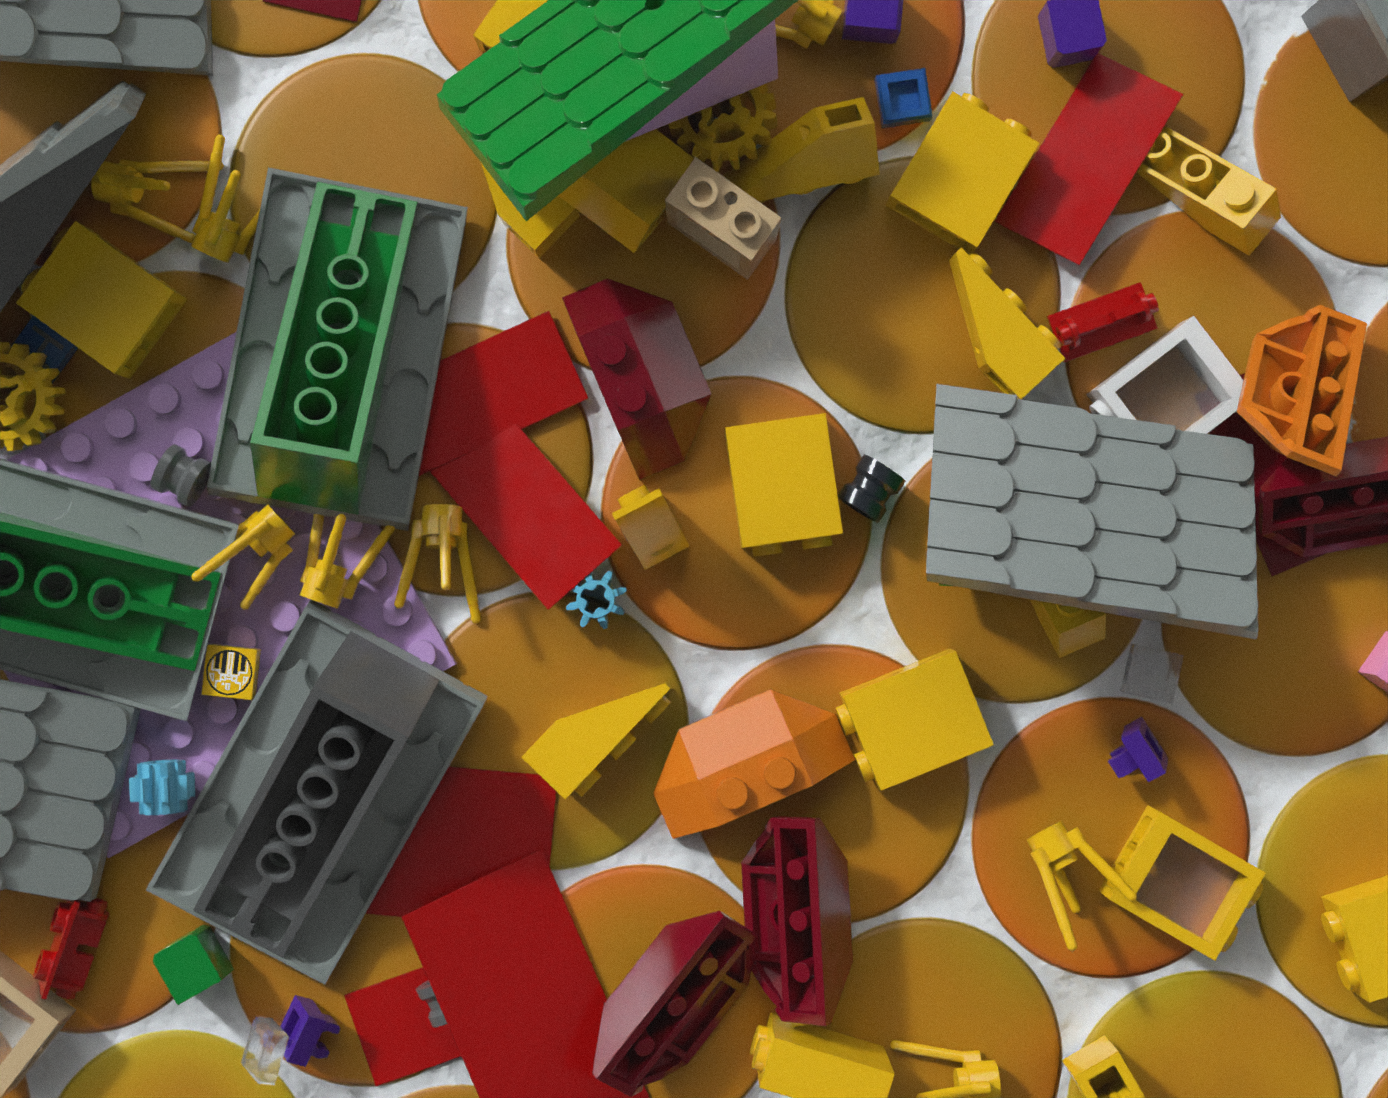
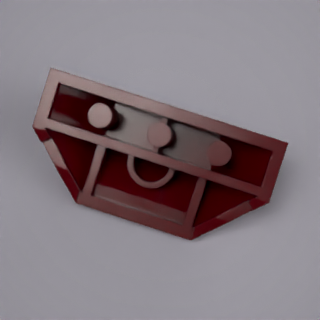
(641, 370)
(1328, 513)
(801, 917)
(672, 1000)

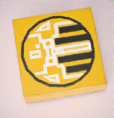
(231, 671)

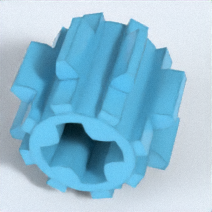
(601, 612)
(162, 787)

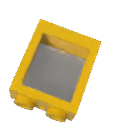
(1184, 883)

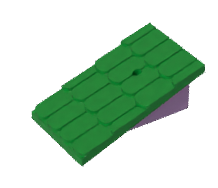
(599, 73)

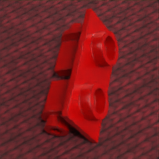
(1104, 321)
(62, 964)

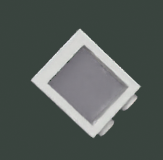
(1173, 382)

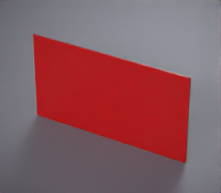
(466, 832)
(515, 984)

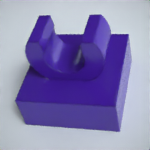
(1140, 751)
(304, 1026)

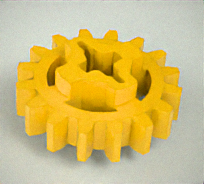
(729, 134)
(32, 401)

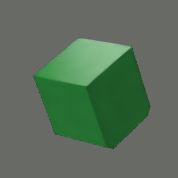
(192, 963)

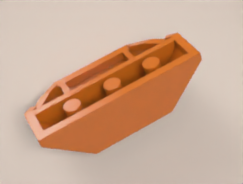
(1304, 386)
(747, 760)

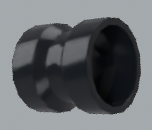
(871, 488)

